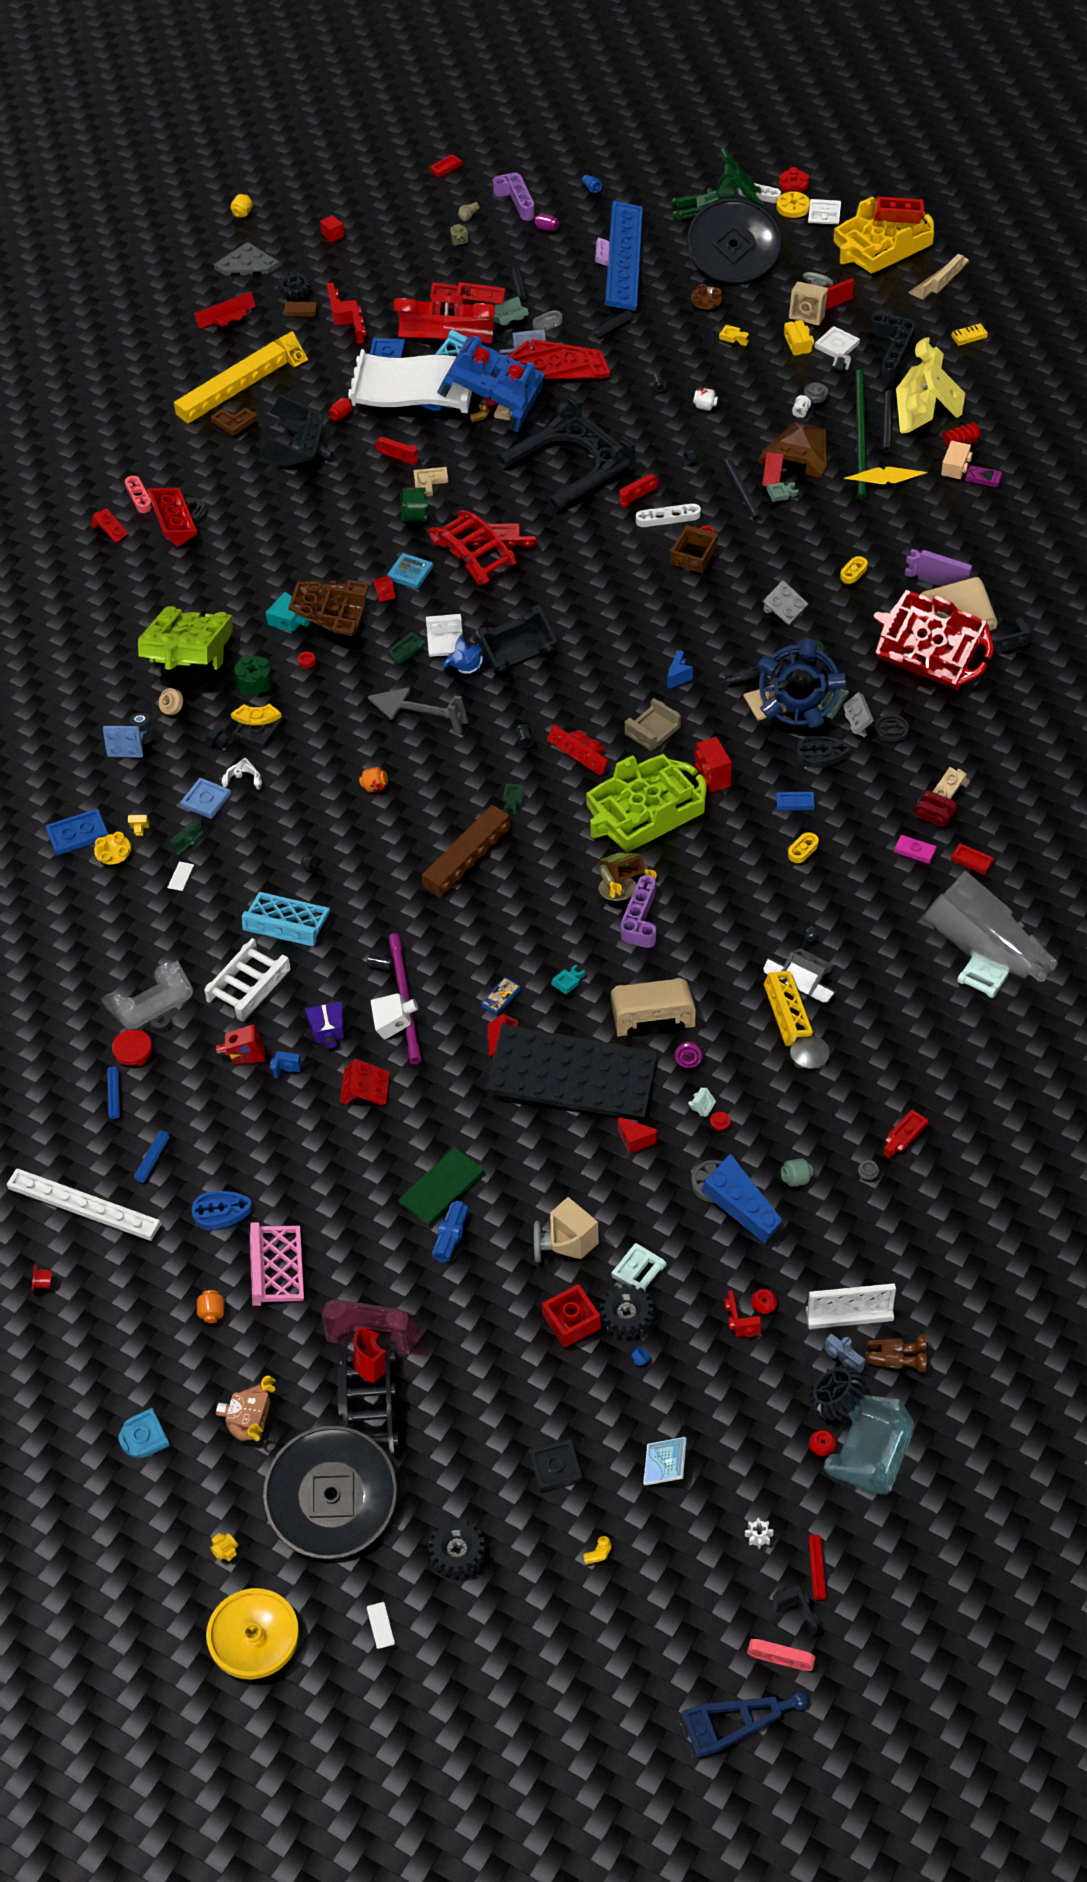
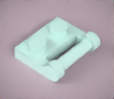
(985, 973)
(634, 1263)

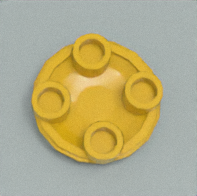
(112, 848)

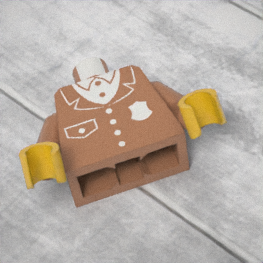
(248, 1411)

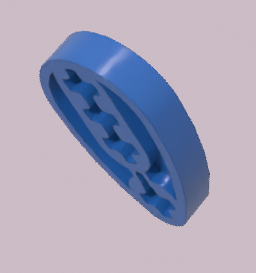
(216, 1199)

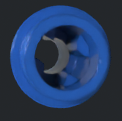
(592, 183)

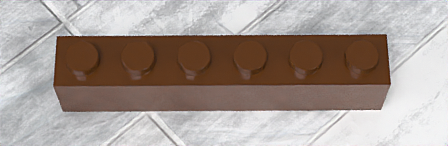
(466, 851)

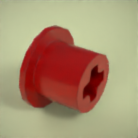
(41, 1278)

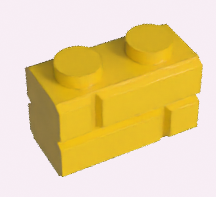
(798, 337)

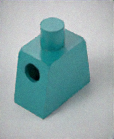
(281, 617)

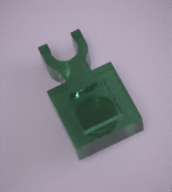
(513, 795)

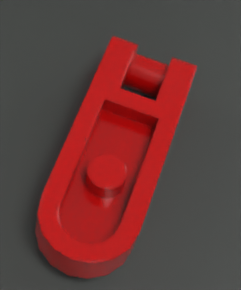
(397, 450)
(638, 489)

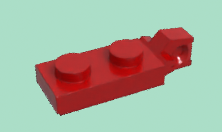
(904, 1133)

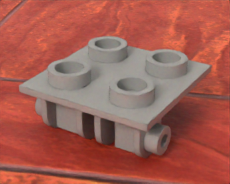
(784, 602)

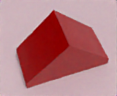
(636, 1135)

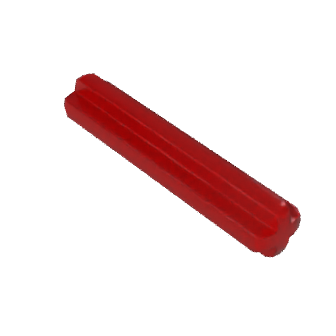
(817, 1567)

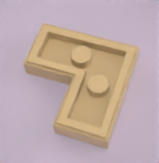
(427, 477)

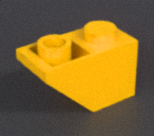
(294, 351)

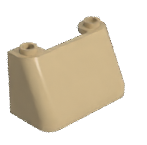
(968, 597)
(651, 1003)

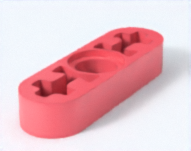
(139, 488)
(781, 1655)

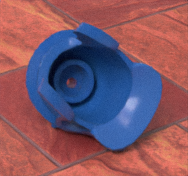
(464, 658)

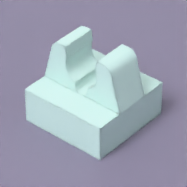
(702, 1102)

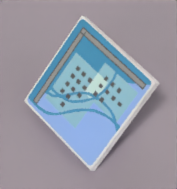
(665, 1461)

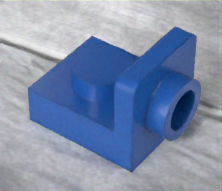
(285, 1061)

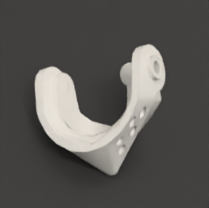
(243, 766)

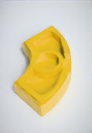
(256, 715)

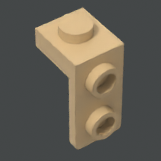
(951, 782)

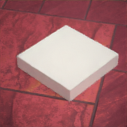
(837, 342)

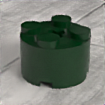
(413, 504)
(253, 675)

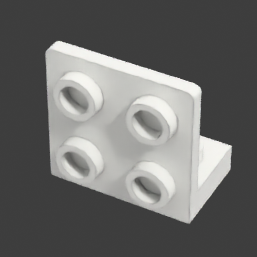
(443, 634)

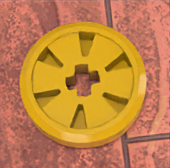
(793, 204)

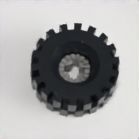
(626, 1300)
(462, 1536)

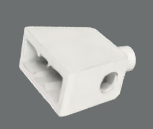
(392, 1014)

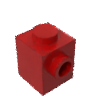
(332, 228)

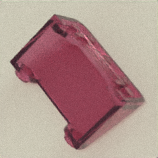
(341, 1315)

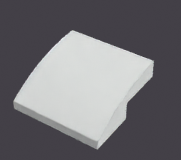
(824, 211)

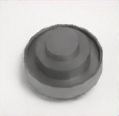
(816, 392)

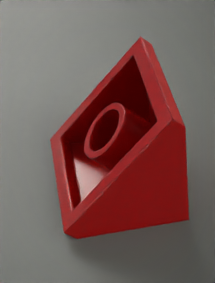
(840, 293)

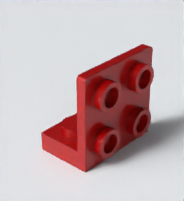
(364, 1082)

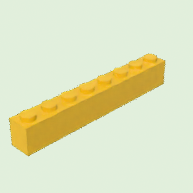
(230, 382)

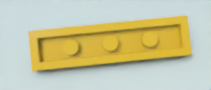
(779, 1003)

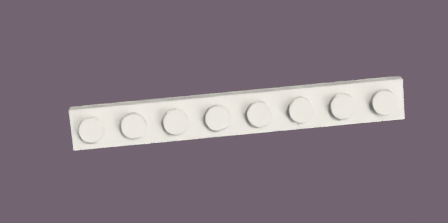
(84, 1204)

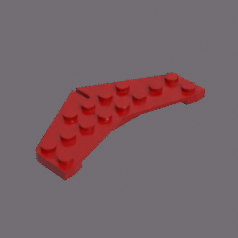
(560, 361)

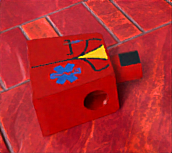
(243, 1046)

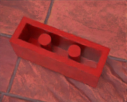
(898, 210)

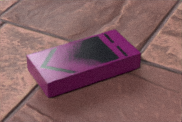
(983, 476)

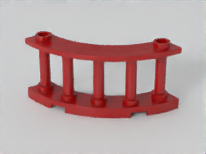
(445, 537)

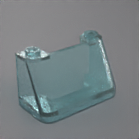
(873, 1445)

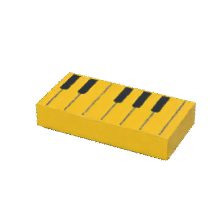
(969, 334)

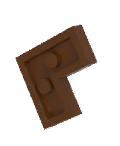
(235, 423)

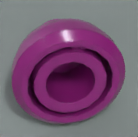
(688, 1055)

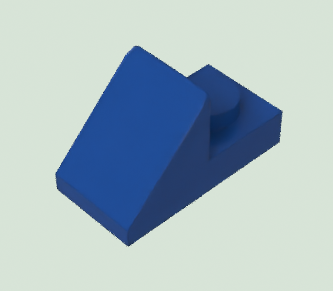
(679, 671)

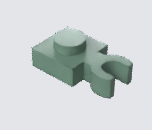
(781, 492)

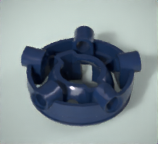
(807, 706)

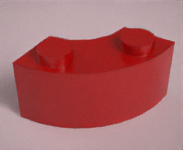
(368, 1356)

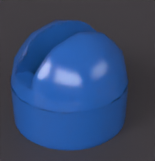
(640, 1356)

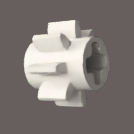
(759, 1526)

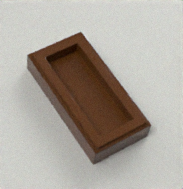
(300, 309)

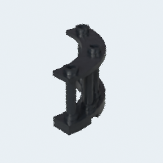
(347, 1393)

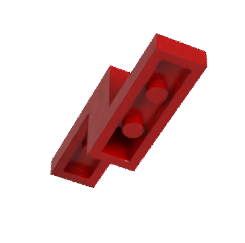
(471, 292)
(346, 313)

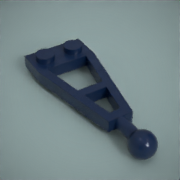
(702, 1732)

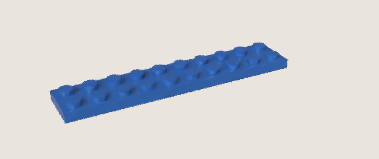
(623, 256)

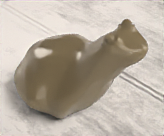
(466, 211)

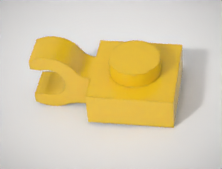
(732, 334)

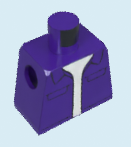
(326, 1023)

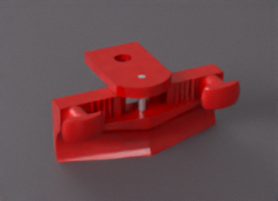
(424, 319)

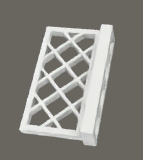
(845, 1313)

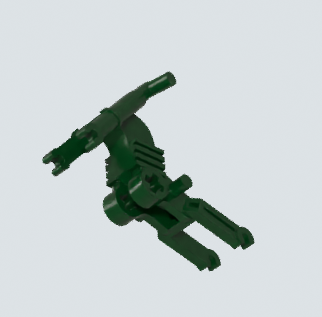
(733, 178)

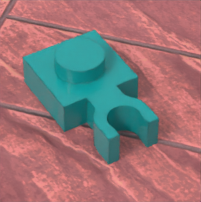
(567, 981)

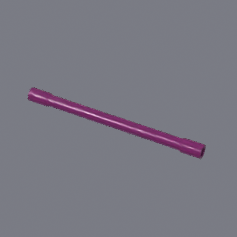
(396, 949)

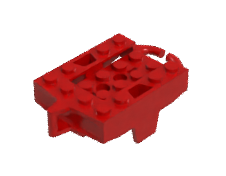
(958, 630)

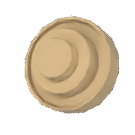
(170, 701)

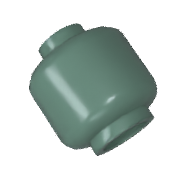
(796, 1172)

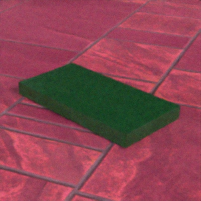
(441, 1186)

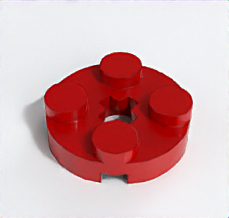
(793, 180)

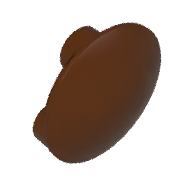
(706, 297)

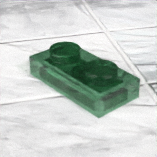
(405, 648)

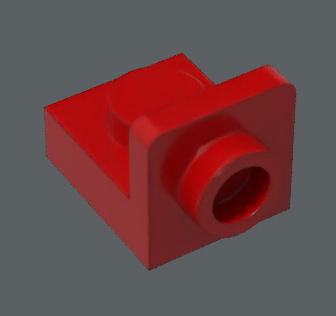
(384, 588)

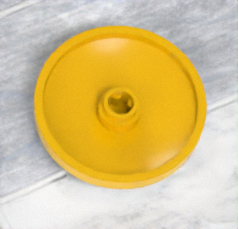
(252, 1633)

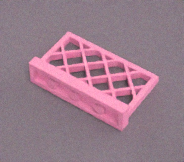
(258, 1269)

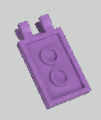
(936, 568)

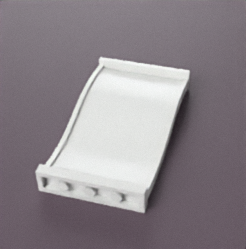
(405, 382)

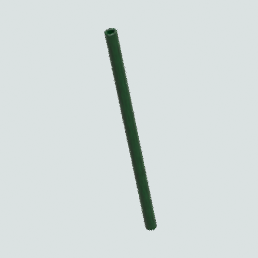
(860, 412)

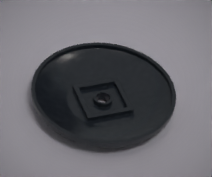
(735, 222)
(324, 1461)

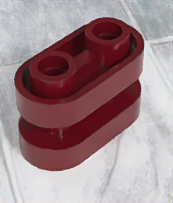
(935, 808)

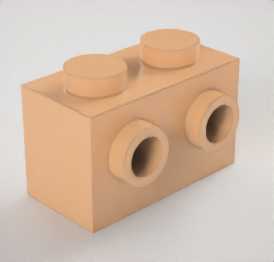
(956, 460)

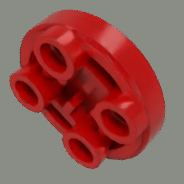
(132, 1047)

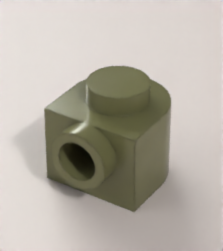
(458, 231)

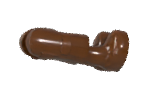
(891, 1351)

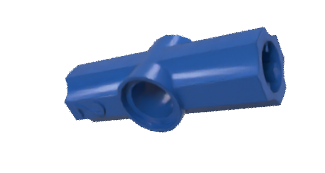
(450, 1231)

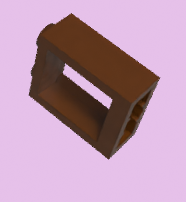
(691, 535)

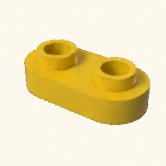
(853, 570)
(799, 850)

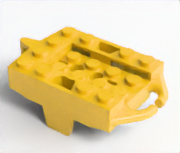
(863, 238)

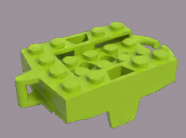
(188, 641)
(640, 792)

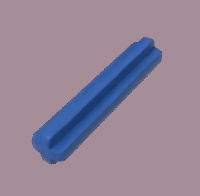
(113, 1093)
(151, 1156)

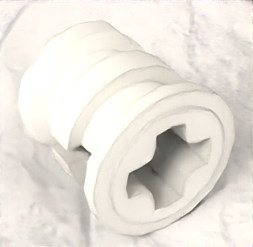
(800, 406)

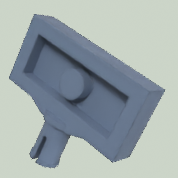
(843, 1352)

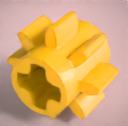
(224, 1547)

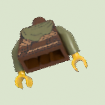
(621, 867)

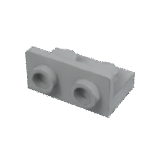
(858, 714)

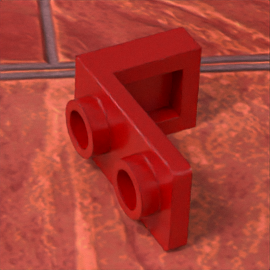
(109, 525)
(742, 1327)

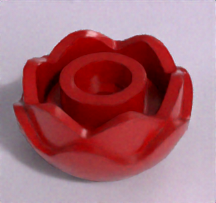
(761, 1306)
(819, 1448)

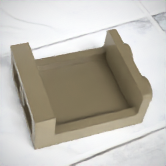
(653, 725)

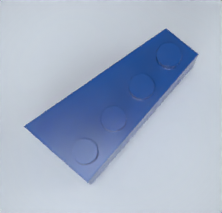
(741, 1199)

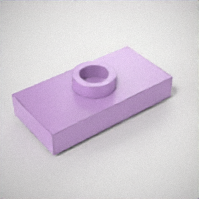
(602, 249)

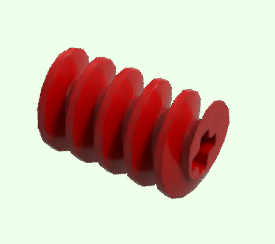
(963, 434)

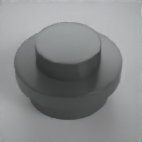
(868, 1170)

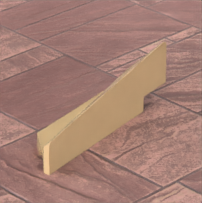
(940, 278)

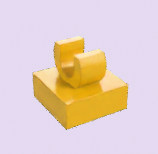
(138, 822)

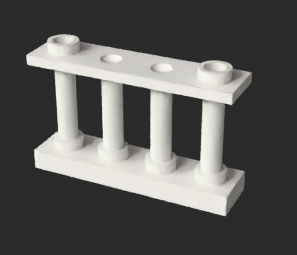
(256, 993)

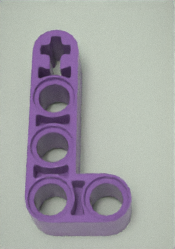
(513, 185)
(633, 925)

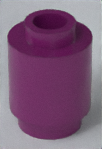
(546, 222)

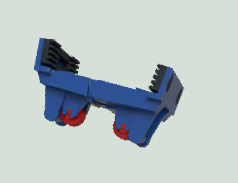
(509, 386)

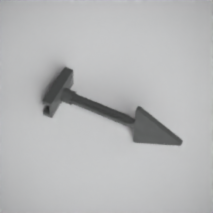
(392, 701)

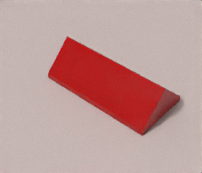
(172, 514)

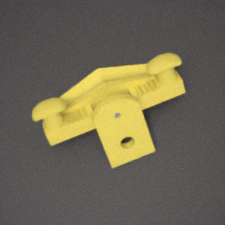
(914, 398)

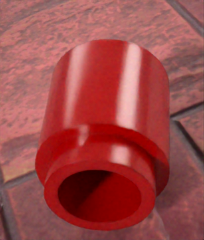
(340, 409)

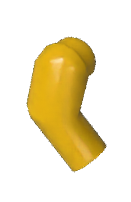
(600, 1553)

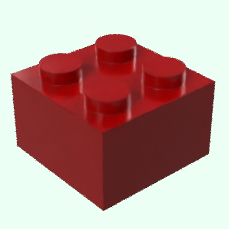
(713, 764)
(571, 1315)

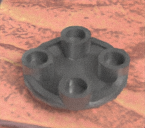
(809, 1052)

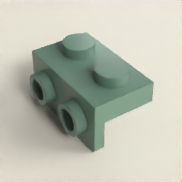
(509, 311)

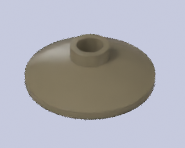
(628, 887)

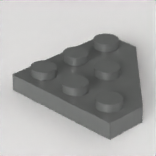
(246, 261)

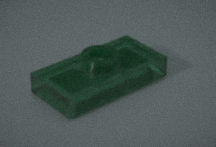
(186, 836)

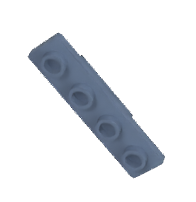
(520, 337)

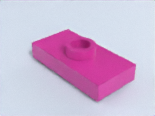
(915, 849)

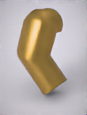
(482, 414)

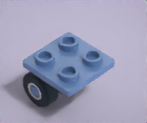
(128, 740)

